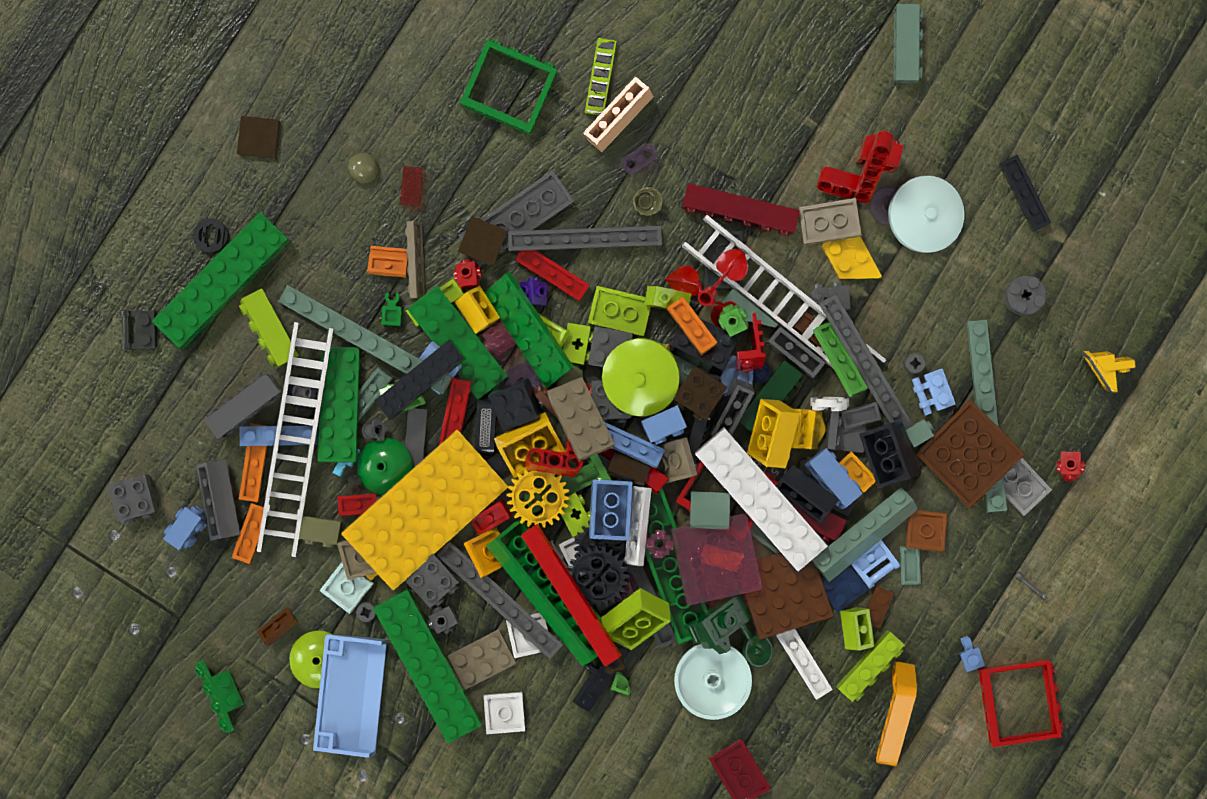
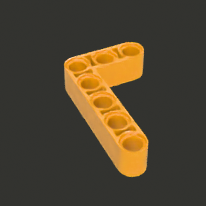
(898, 714)

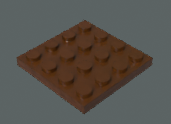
(970, 454)
(787, 598)

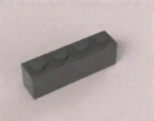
(218, 499)

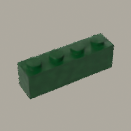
(776, 388)

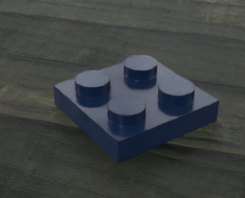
(843, 588)

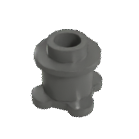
(374, 430)

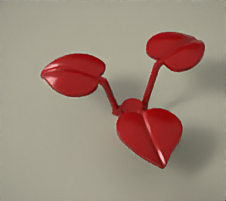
(686, 278)

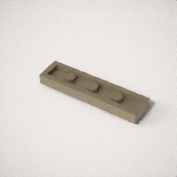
(415, 259)

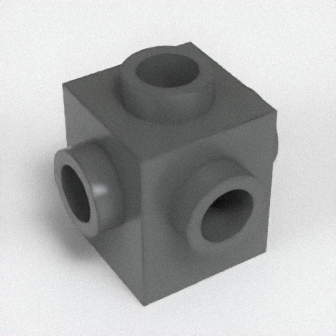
(446, 613)

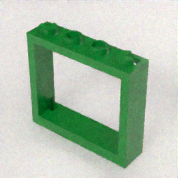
(500, 116)

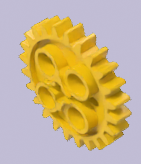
(550, 509)

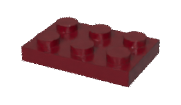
(739, 771)

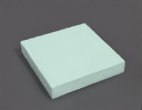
(346, 592)

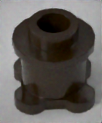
(620, 666)

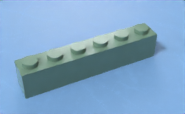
(865, 534)

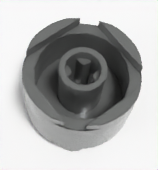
(1028, 305)

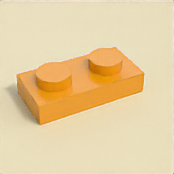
(858, 471)

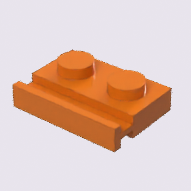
(387, 261)

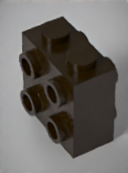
(699, 393)

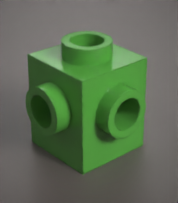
(735, 325)

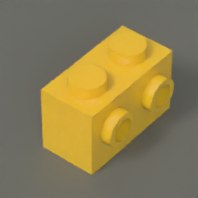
(477, 309)

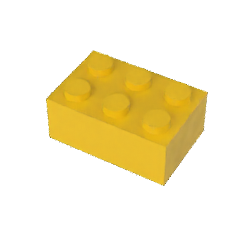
(773, 433)
(529, 435)

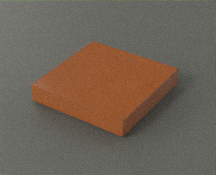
(926, 531)

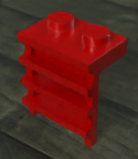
(754, 359)

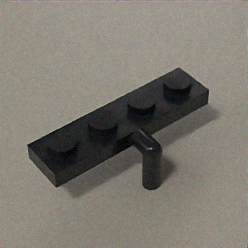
(596, 681)

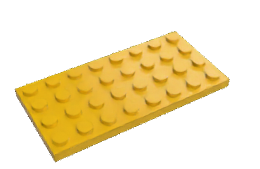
(424, 510)

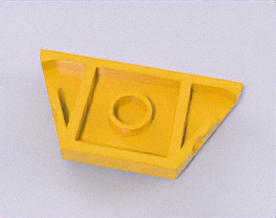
(851, 259)

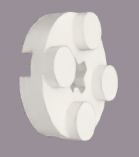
(835, 403)

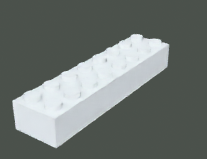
(761, 499)

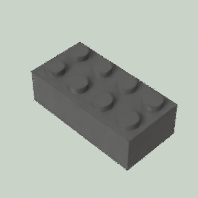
(244, 406)

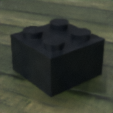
(515, 403)

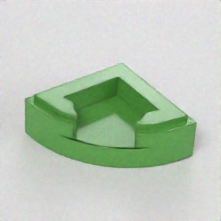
(621, 684)

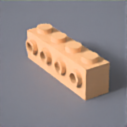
(618, 114)

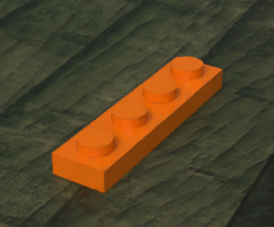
(253, 472)

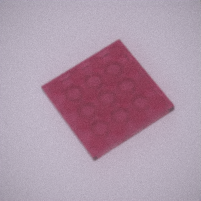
(716, 561)

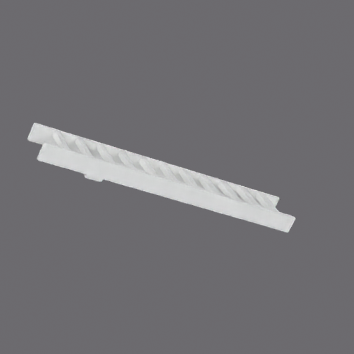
(778, 278)
(298, 401)

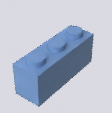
(833, 477)

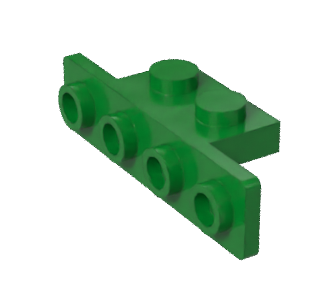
(221, 692)

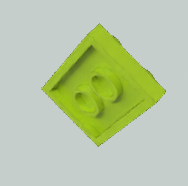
(619, 311)

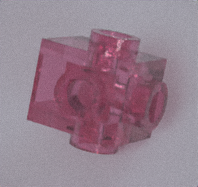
(498, 339)
(659, 552)

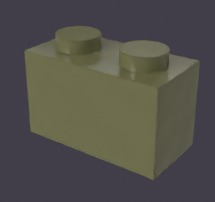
(320, 530)

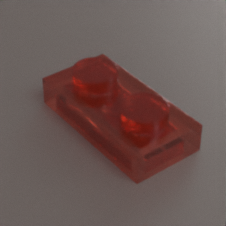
(411, 186)

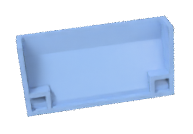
(350, 695)

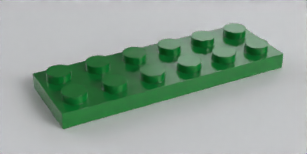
(444, 323)
(528, 330)
(340, 406)

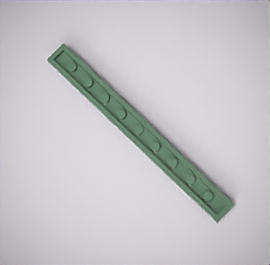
(355, 333)
(985, 396)

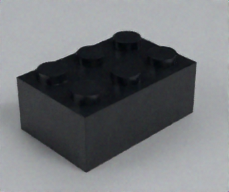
(713, 360)
(890, 454)

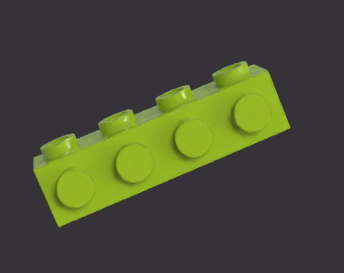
(268, 328)
(870, 665)

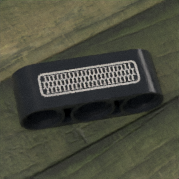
(485, 428)

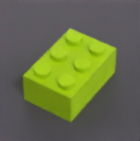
(636, 618)

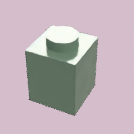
(919, 432)

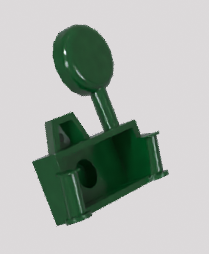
(720, 622)

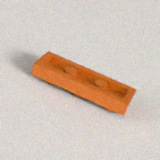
(692, 325)
(249, 534)

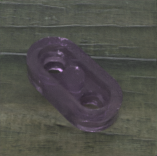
(639, 159)

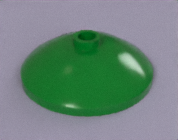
(396, 462)

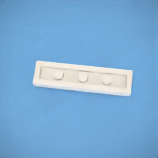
(638, 526)
(804, 663)

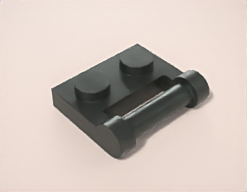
(144, 330)

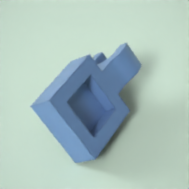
(971, 656)

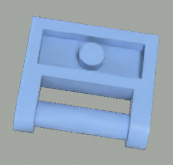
(871, 559)

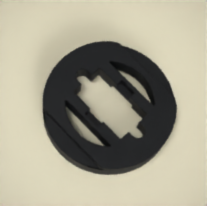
(213, 247)

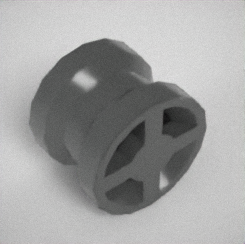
(910, 363)
(368, 610)

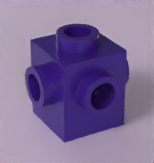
(535, 291)

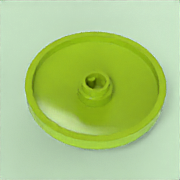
(641, 377)

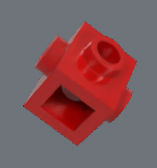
(472, 279)
(1070, 459)

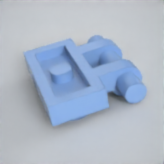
(938, 389)

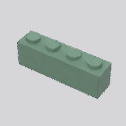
(906, 43)

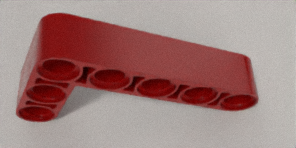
(859, 186)
(561, 457)

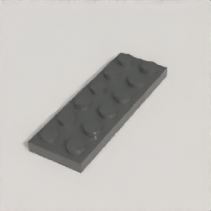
(530, 207)

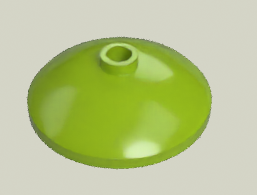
(302, 656)

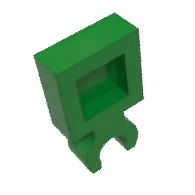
(392, 313)

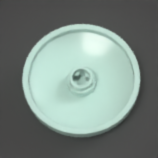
(926, 214)
(712, 682)

